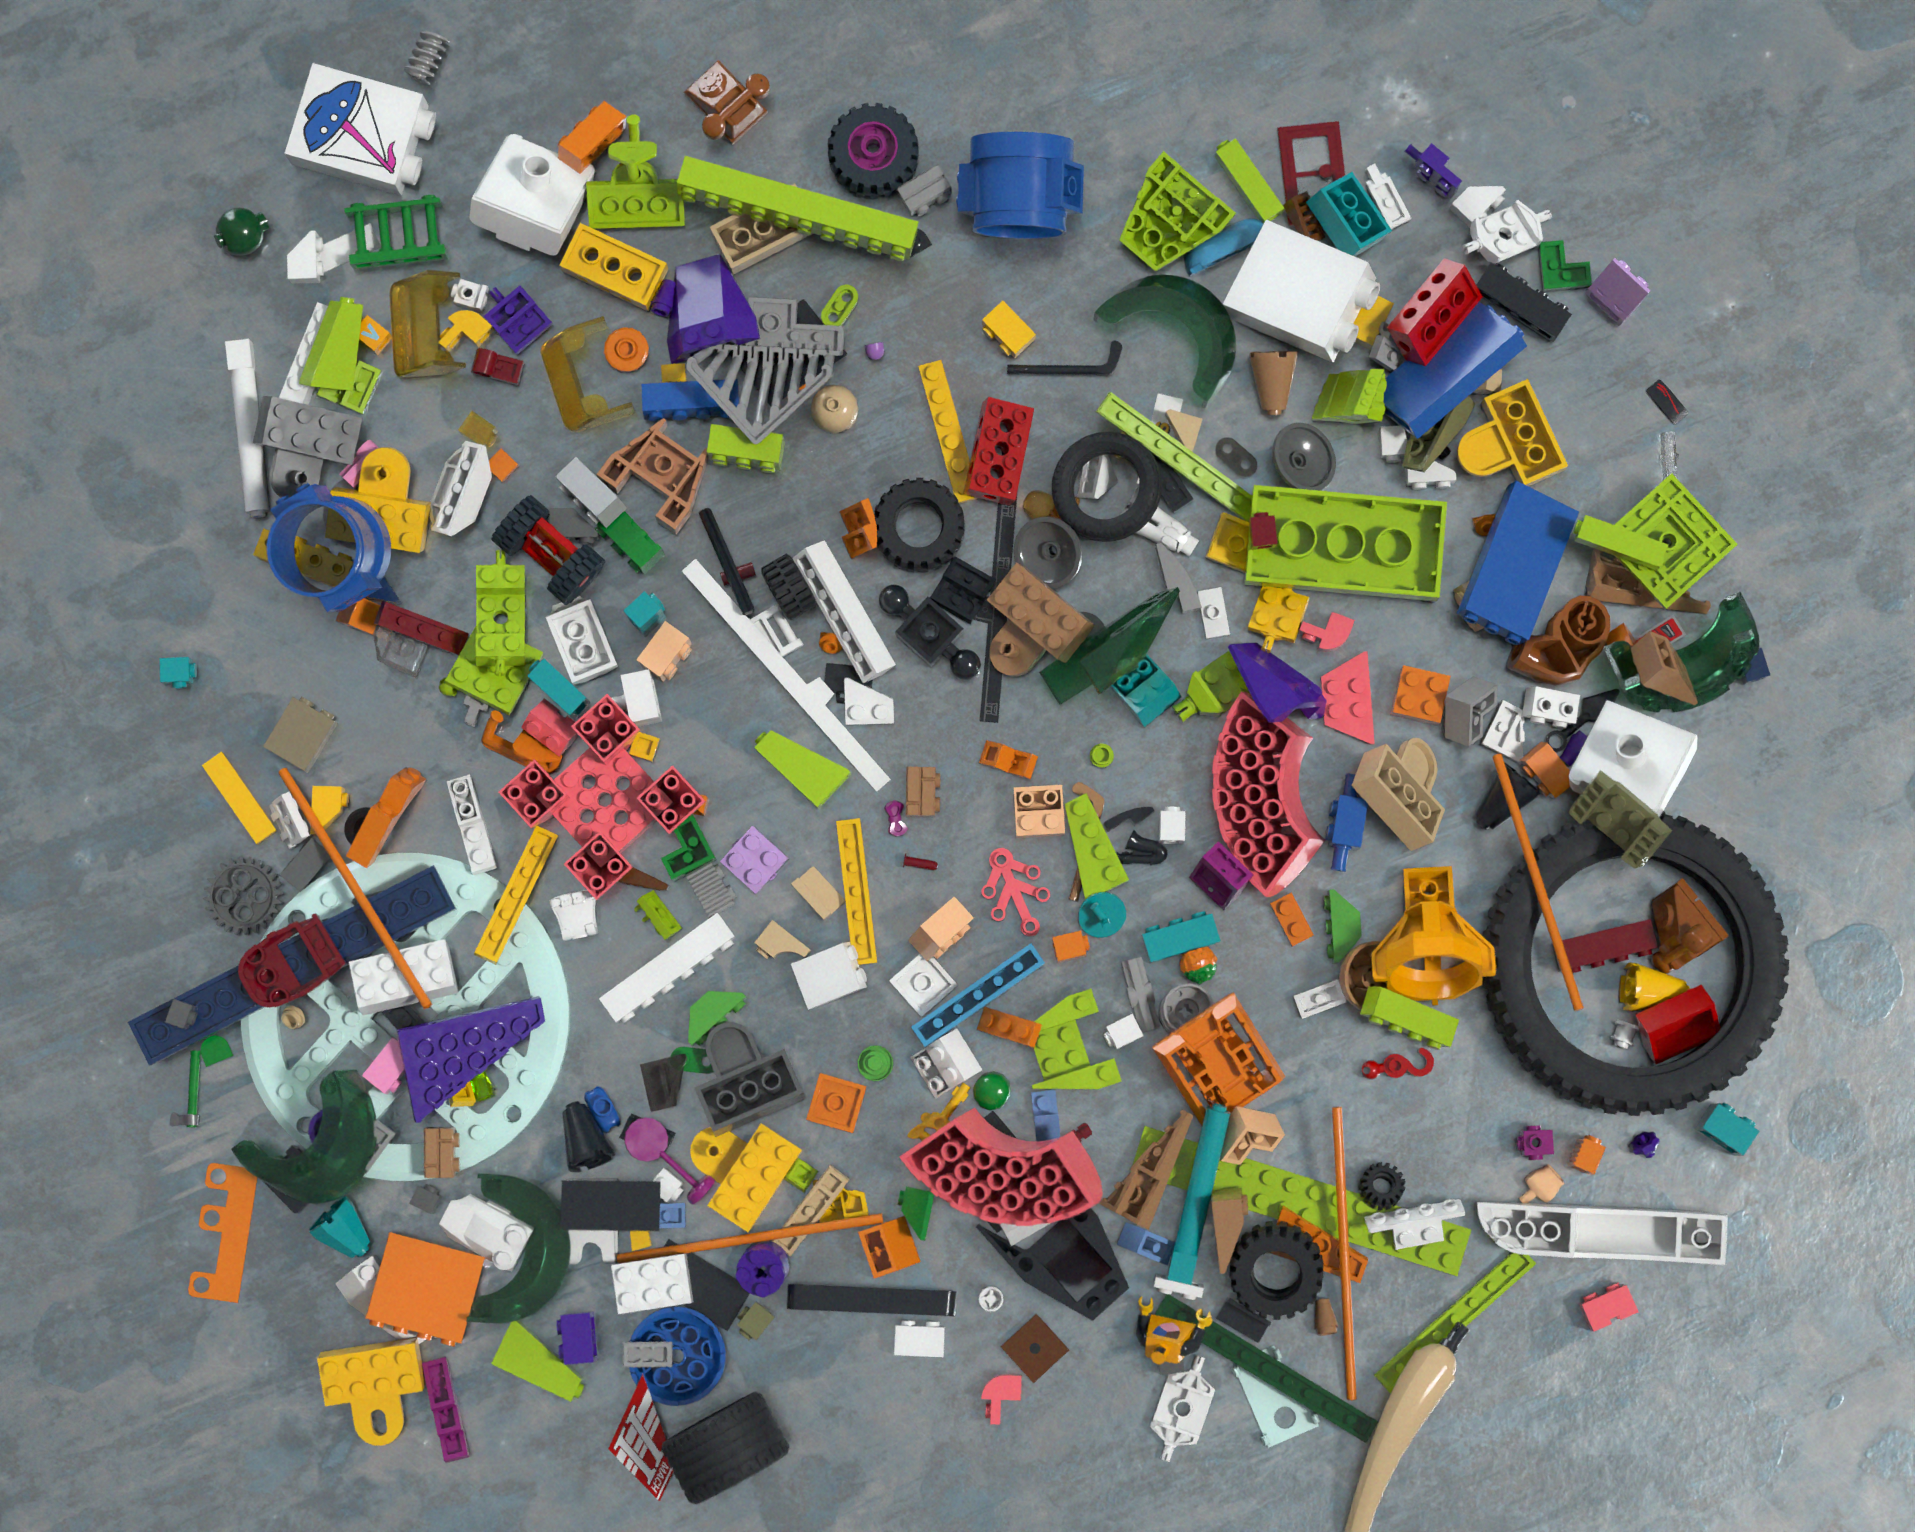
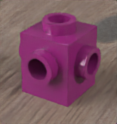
(1544, 1142)

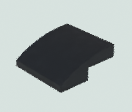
(962, 590)

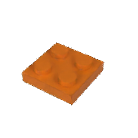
(836, 1103)

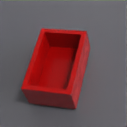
(1678, 1024)

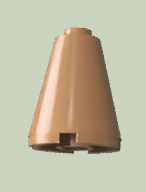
(1273, 378)

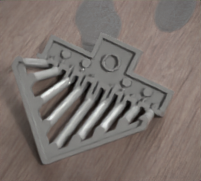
(779, 334)

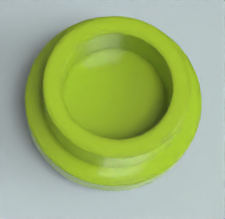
(1101, 755)

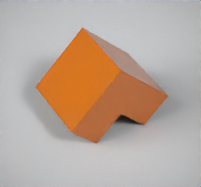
(360, 616)

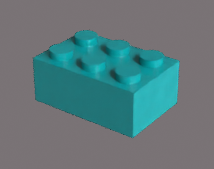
(1349, 215)

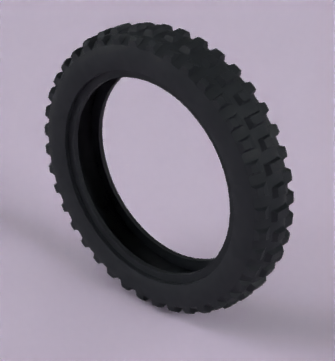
(1699, 1072)

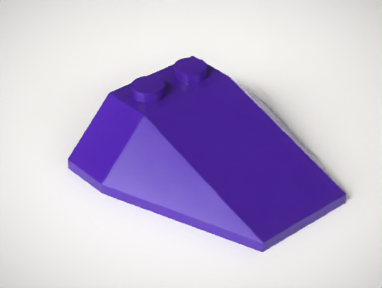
(708, 309)
(1276, 685)

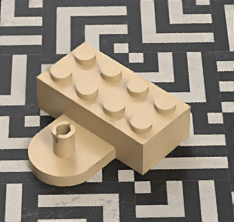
(1401, 789)

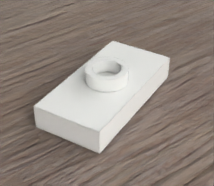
(1213, 613)

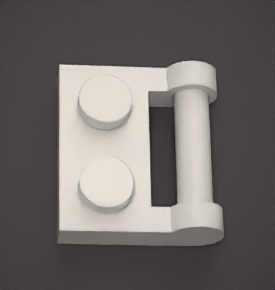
(764, 627)

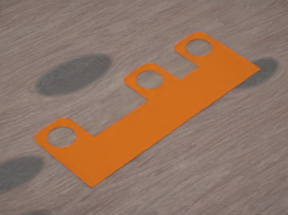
(235, 1227)

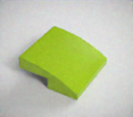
(363, 385)

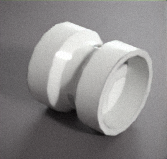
(988, 1300)

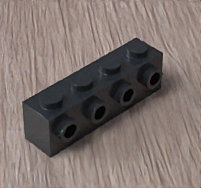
(1523, 302)

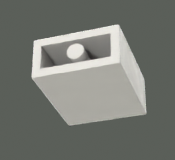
(829, 975)

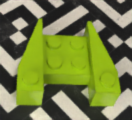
(1062, 1051)

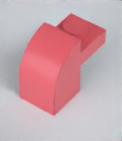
(1332, 636)
(1000, 1388)

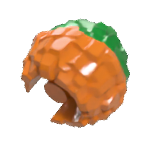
(1198, 965)

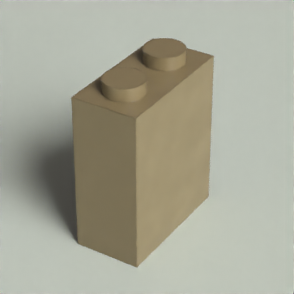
(301, 733)

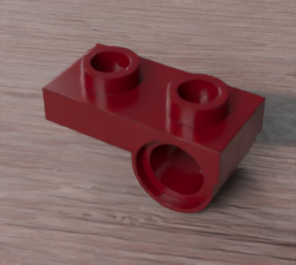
(496, 366)

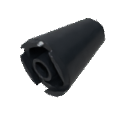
(1494, 807)
(584, 1139)

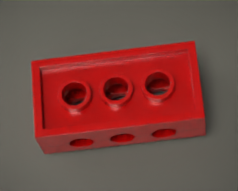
(1434, 312)
(1013, 445)

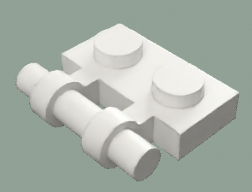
(289, 821)

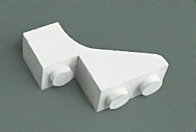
(1392, 448)

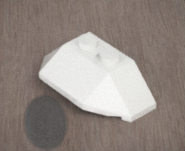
(460, 489)

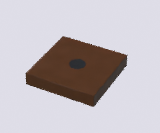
(1034, 1348)

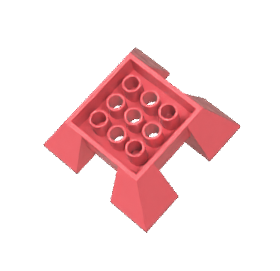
(602, 840)

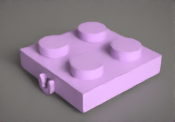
(754, 859)

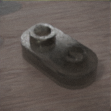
(1236, 457)

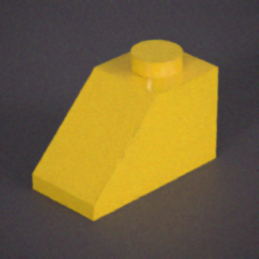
(328, 804)

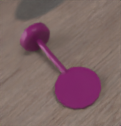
(647, 1141)

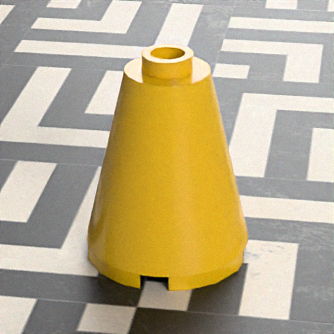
(1647, 987)

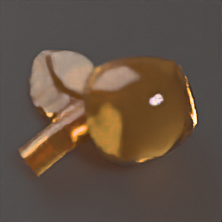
(1040, 504)

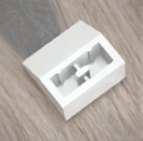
(946, 1063)

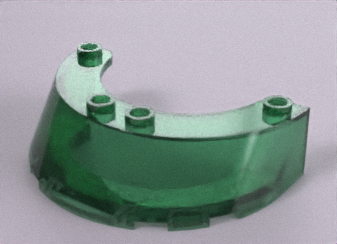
(1196, 310)
(1711, 660)
(337, 1154)
(545, 1253)

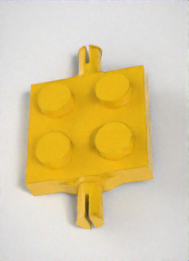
(1278, 615)

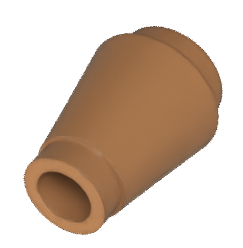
(1325, 1318)

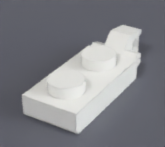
(1386, 197)

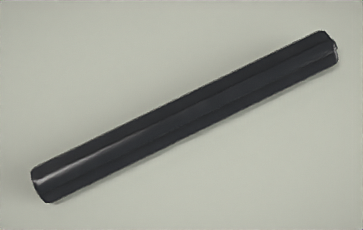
(726, 561)

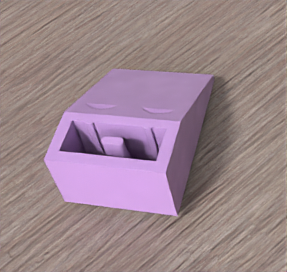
(1618, 291)

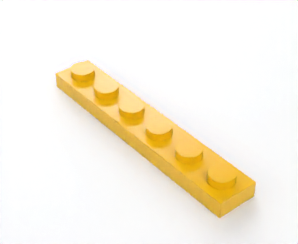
(946, 426)
(856, 890)
(516, 895)

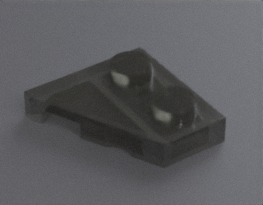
(663, 1081)

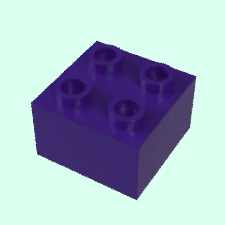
(578, 1338)

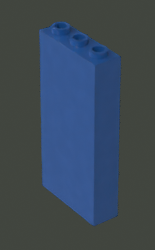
(1475, 351)
(1517, 563)

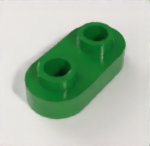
(694, 1059)

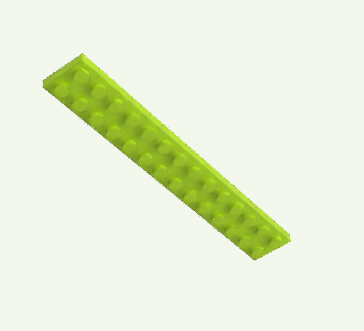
(1315, 1201)

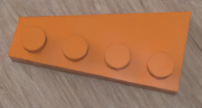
(1328, 1246)

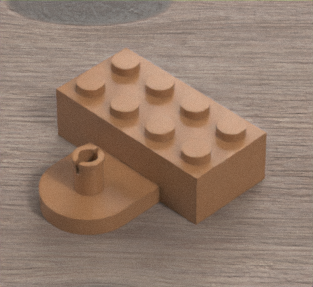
(1036, 623)

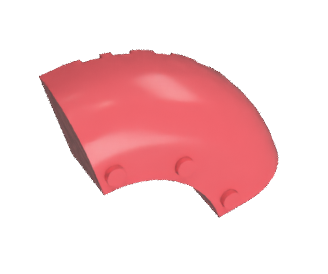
(1260, 796)
(1005, 1176)

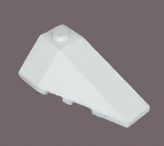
(358, 1288)

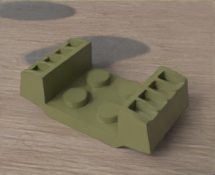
(1621, 818)

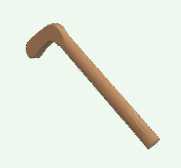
(1098, 804)

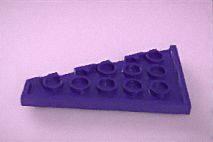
(453, 1050)

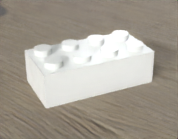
(383, 987)

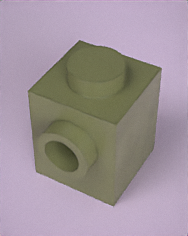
(754, 1321)

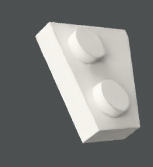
(866, 705)
(1506, 732)

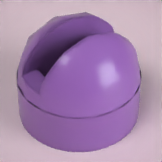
(874, 351)

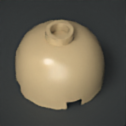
(834, 409)

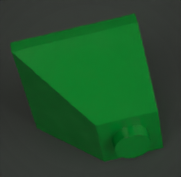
(917, 1209)

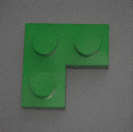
(1559, 274)

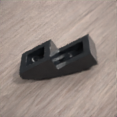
(1134, 815)

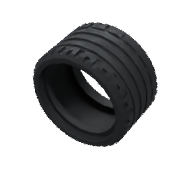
(725, 1448)

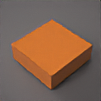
(502, 465)

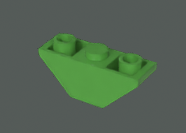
(1343, 925)
(711, 1012)

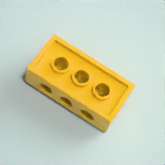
(610, 251)

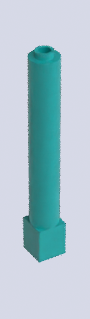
(1198, 1194)

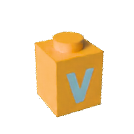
(373, 335)

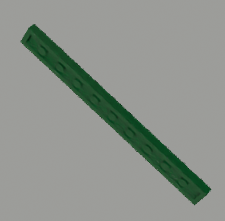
(1274, 1372)

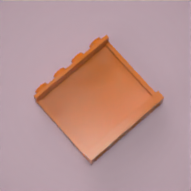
(424, 1289)

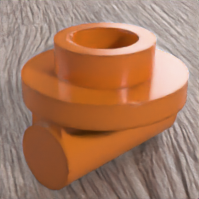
(1483, 524)
(829, 643)

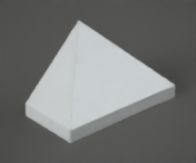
(1097, 478)

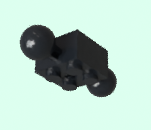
(895, 601)

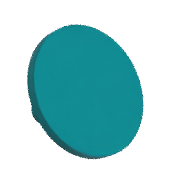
(1102, 914)

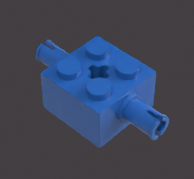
(1347, 824)

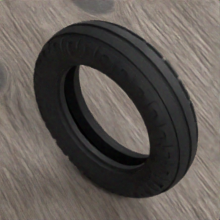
(1136, 516)

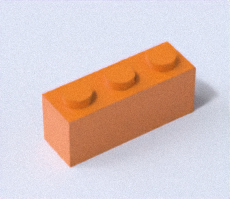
(591, 136)

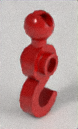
(1397, 1065)

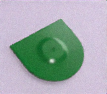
(215, 1050)

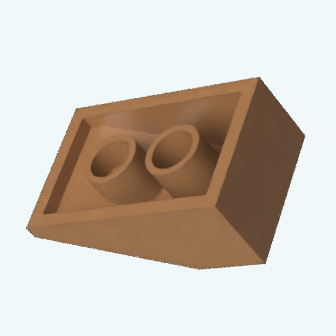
(1228, 1214)

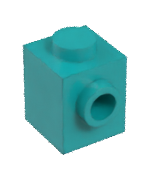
(177, 671)

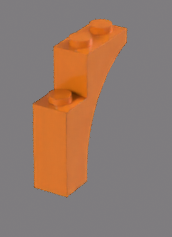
(384, 816)

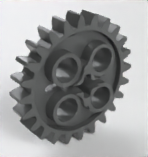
(227, 881)

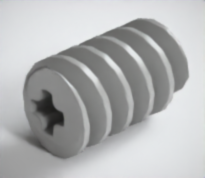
(425, 56)

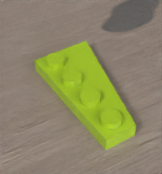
(1095, 855)

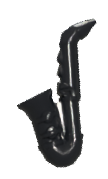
(1144, 851)

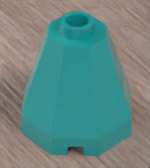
(341, 1229)

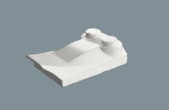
(581, 640)
(486, 1230)

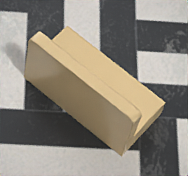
(818, 893)

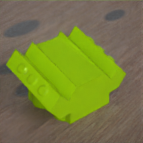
(1352, 397)

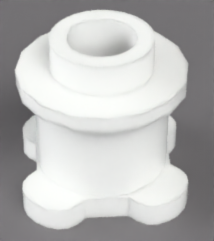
(1624, 1034)

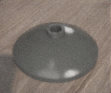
(1310, 451)
(1035, 552)

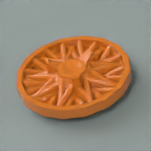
(626, 349)

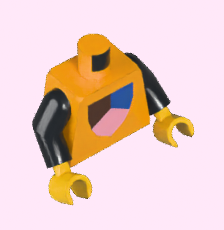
(1169, 1338)

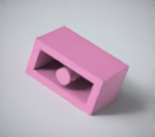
(386, 1068)

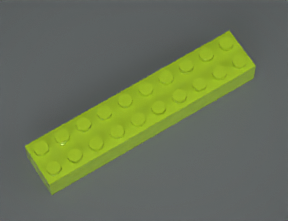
(797, 208)

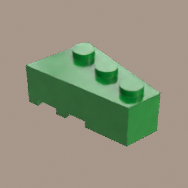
(633, 542)

